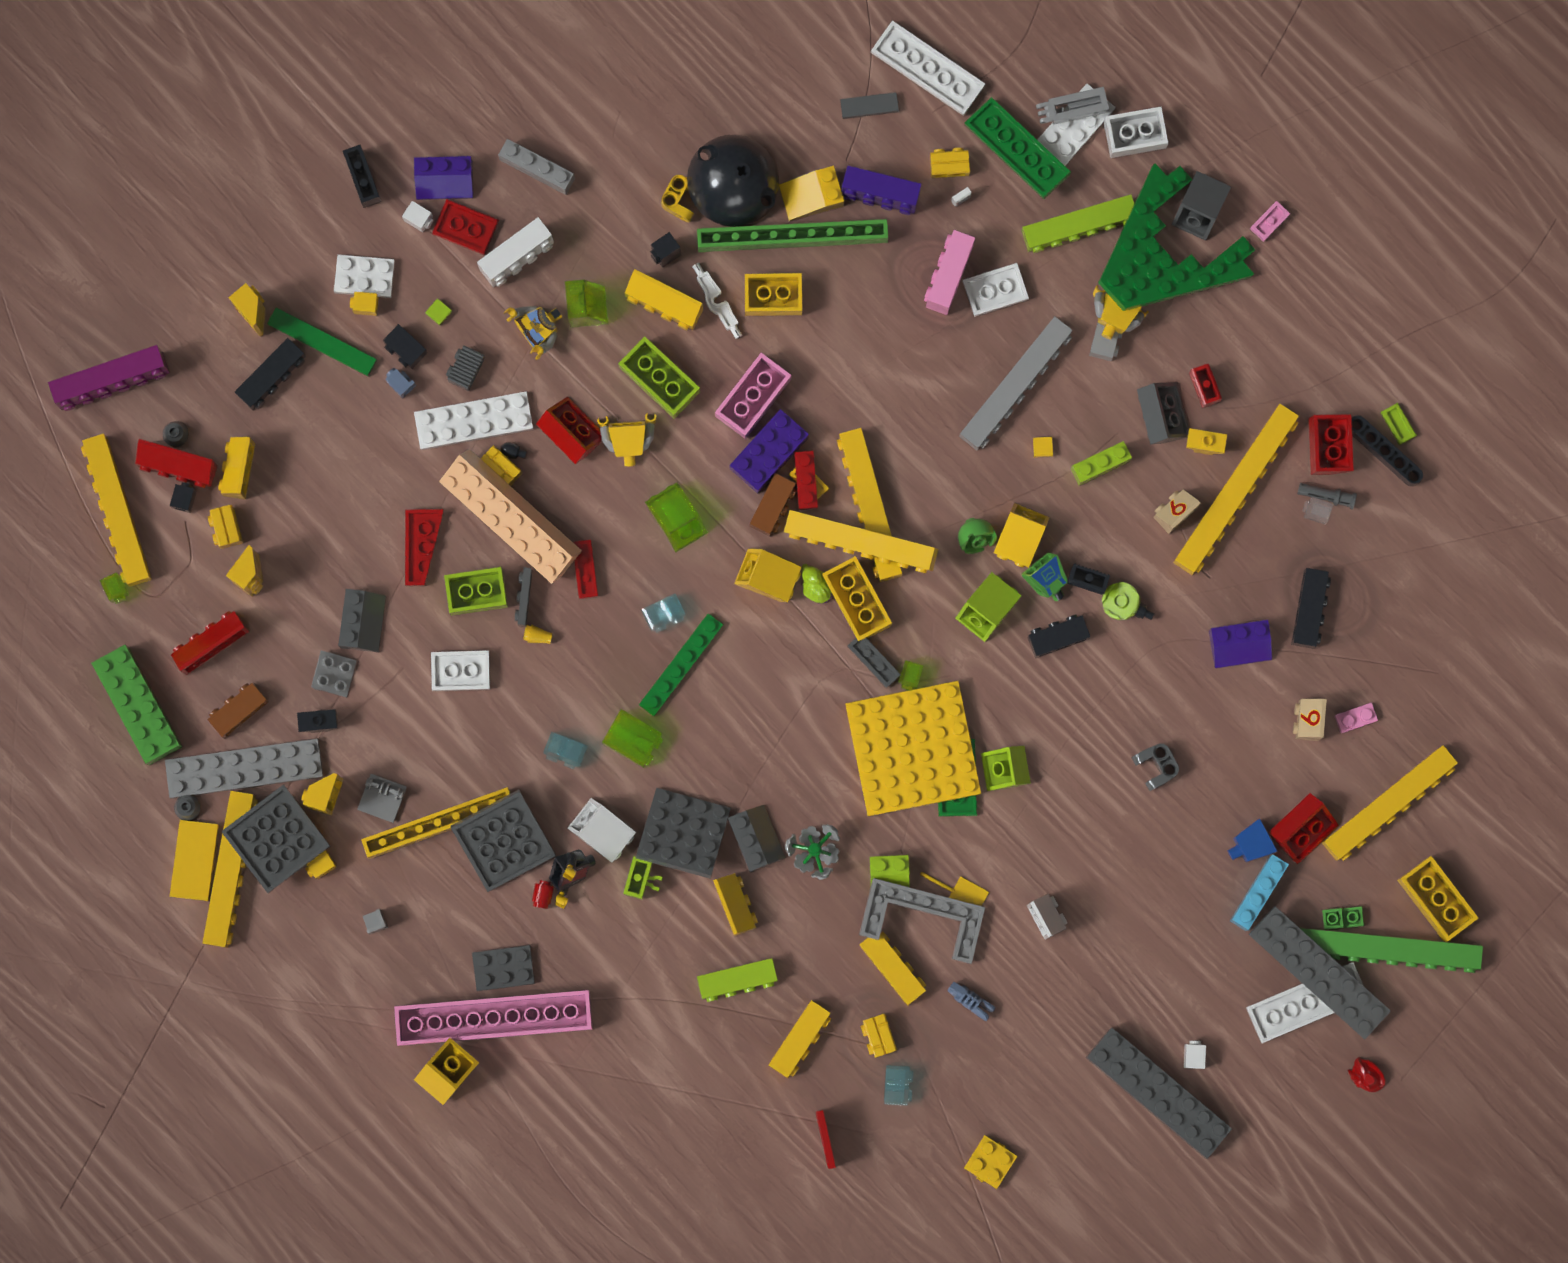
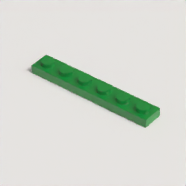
(681, 665)

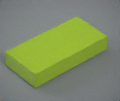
(1398, 424)

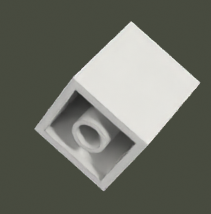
(602, 830)

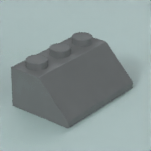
(1163, 412)
(362, 620)
(756, 838)

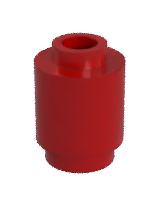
(542, 894)

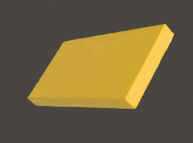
(194, 860)

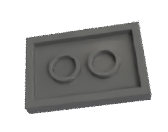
(503, 968)

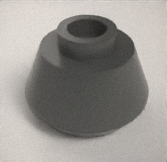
(174, 439)
(192, 805)

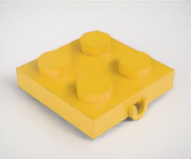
(990, 1162)

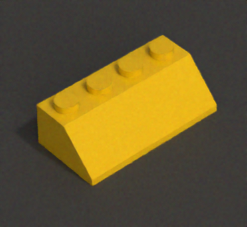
(664, 300)
(857, 599)

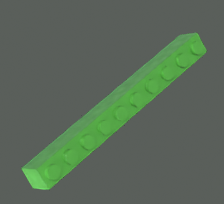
(792, 235)
(1398, 950)

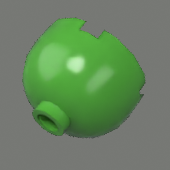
(975, 535)

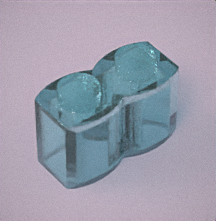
(663, 613)
(565, 750)
(897, 1084)

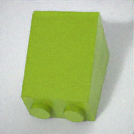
(988, 606)

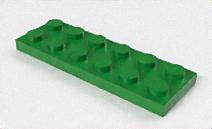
(1017, 148)

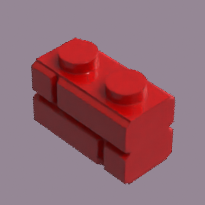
(1205, 385)

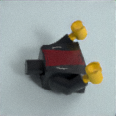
(567, 871)

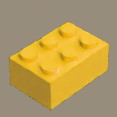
(773, 294)

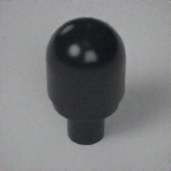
(512, 451)
(1144, 612)

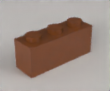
(773, 505)
(237, 710)

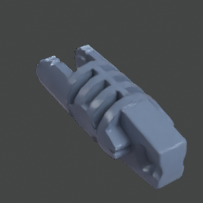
(971, 1000)

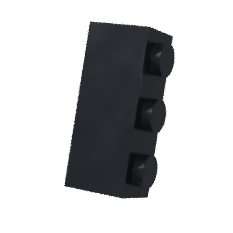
(361, 176)
(1058, 636)

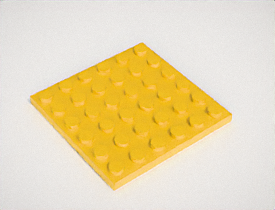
(913, 748)

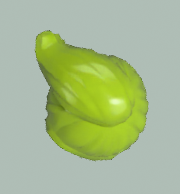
(815, 585)

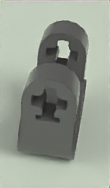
(1159, 762)

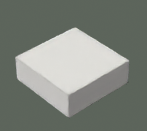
(961, 197)

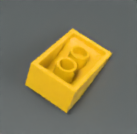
(812, 193)

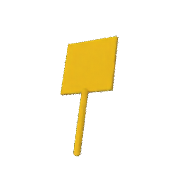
(963, 890)

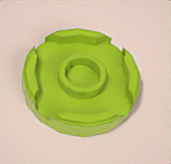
(1121, 601)

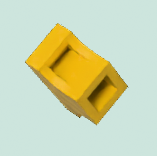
(1206, 442)

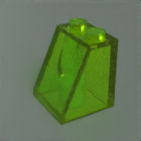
(586, 303)
(676, 517)
(632, 739)

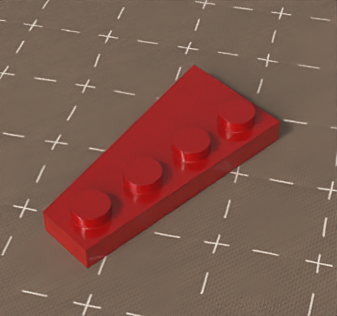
(420, 541)

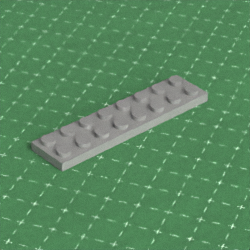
(244, 768)

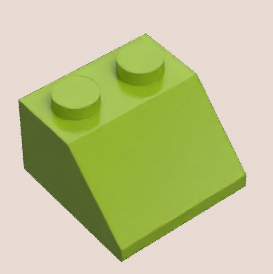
(1005, 768)
(890, 869)

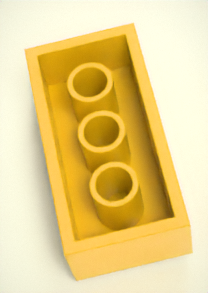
(1437, 899)

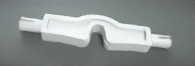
(722, 309)

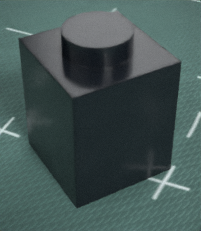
(183, 497)

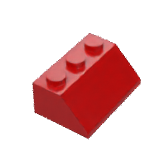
(570, 429)
(1331, 444)
(1303, 828)

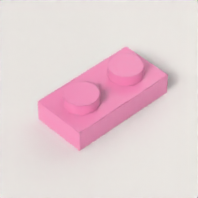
(1269, 221)
(1356, 718)

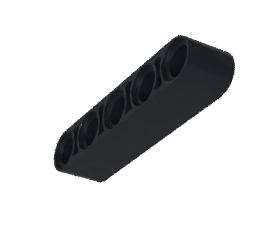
(1394, 452)

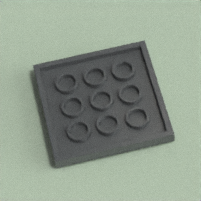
(683, 833)
(275, 839)
(503, 840)

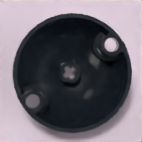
(722, 192)

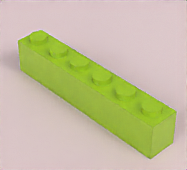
(1077, 224)

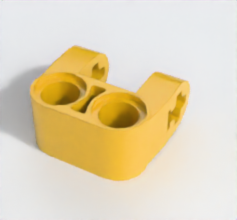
(676, 209)

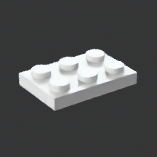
(364, 275)
(995, 289)
(460, 670)

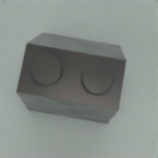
(1201, 205)

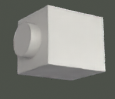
(418, 217)
(1194, 1055)

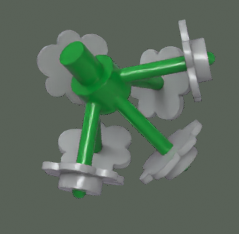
(810, 839)

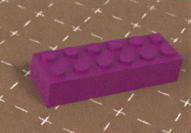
(109, 378)

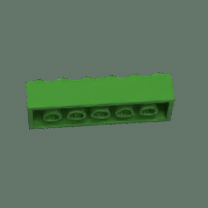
(136, 705)

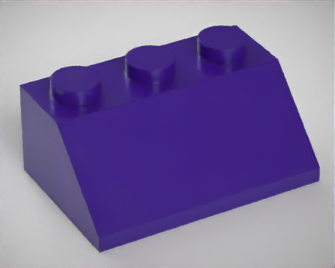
(443, 177)
(1241, 644)

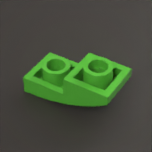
(1343, 918)

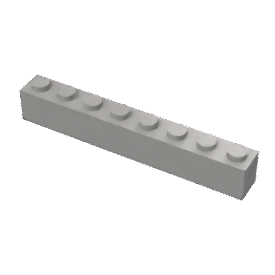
(1016, 383)

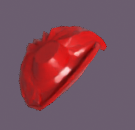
(1367, 1075)

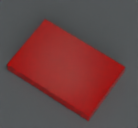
(465, 227)
(825, 1139)

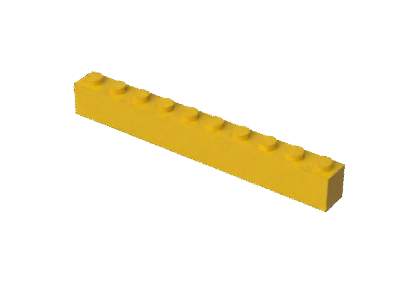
(1235, 490)

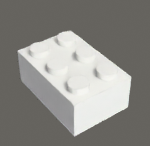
(1135, 132)

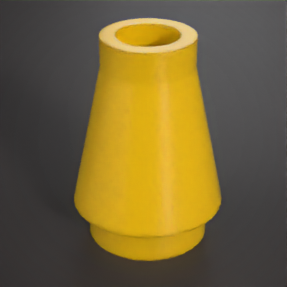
(536, 635)

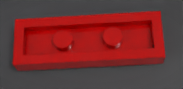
(806, 480)
(585, 570)

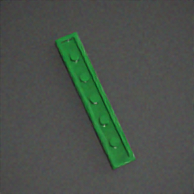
(322, 342)

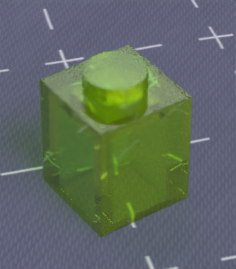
(114, 588)
(910, 675)

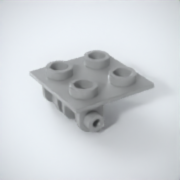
(333, 674)
(381, 798)

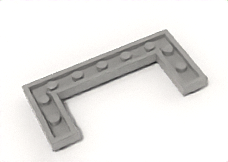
(885, 892)

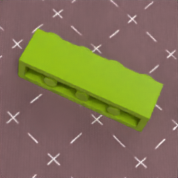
(737, 979)

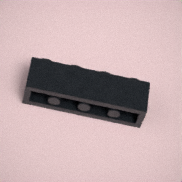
(270, 374)
(1310, 607)

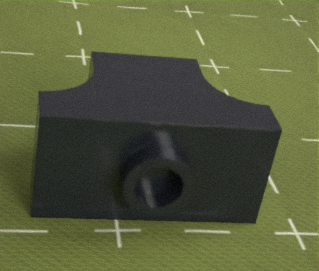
(317, 721)

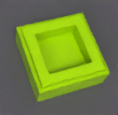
(438, 312)

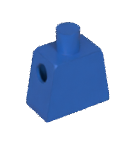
(1252, 843)

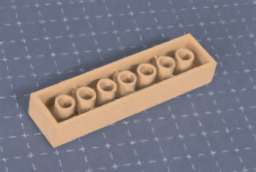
(510, 516)

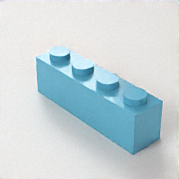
(1259, 892)

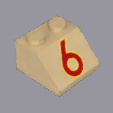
(1176, 511)
(1310, 719)

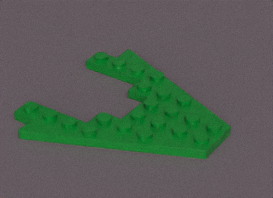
(1143, 271)

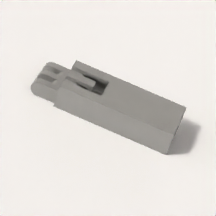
(1080, 106)

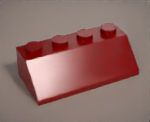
(175, 463)
(209, 643)

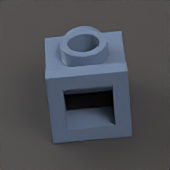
(399, 382)

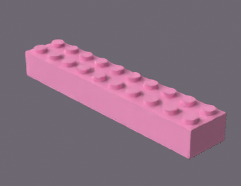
(493, 1018)

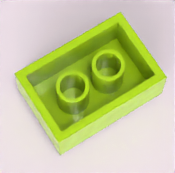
(476, 591)

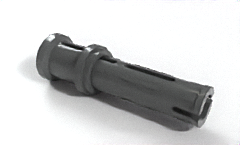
(1336, 497)

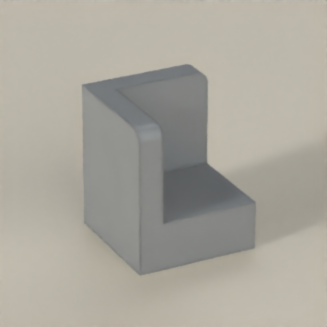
(375, 921)

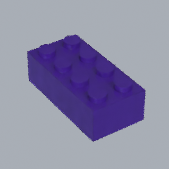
(880, 190)
(769, 451)

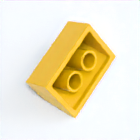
(250, 306)
(237, 467)
(247, 572)
(323, 794)
(735, 904)

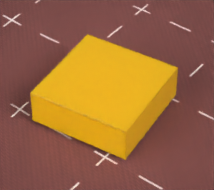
(1042, 447)

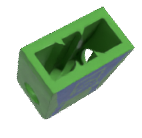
(1047, 577)

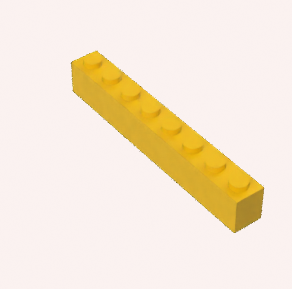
(866, 495)
(116, 510)
(861, 540)
(1389, 803)
(427, 826)
(227, 878)

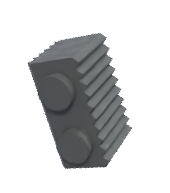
(465, 368)

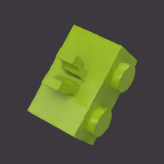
(638, 879)

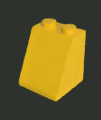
(1021, 535)
(768, 575)
(446, 1071)

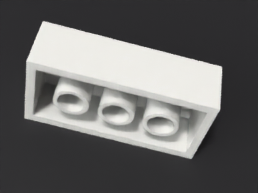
(516, 252)

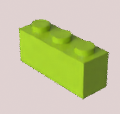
(1101, 463)

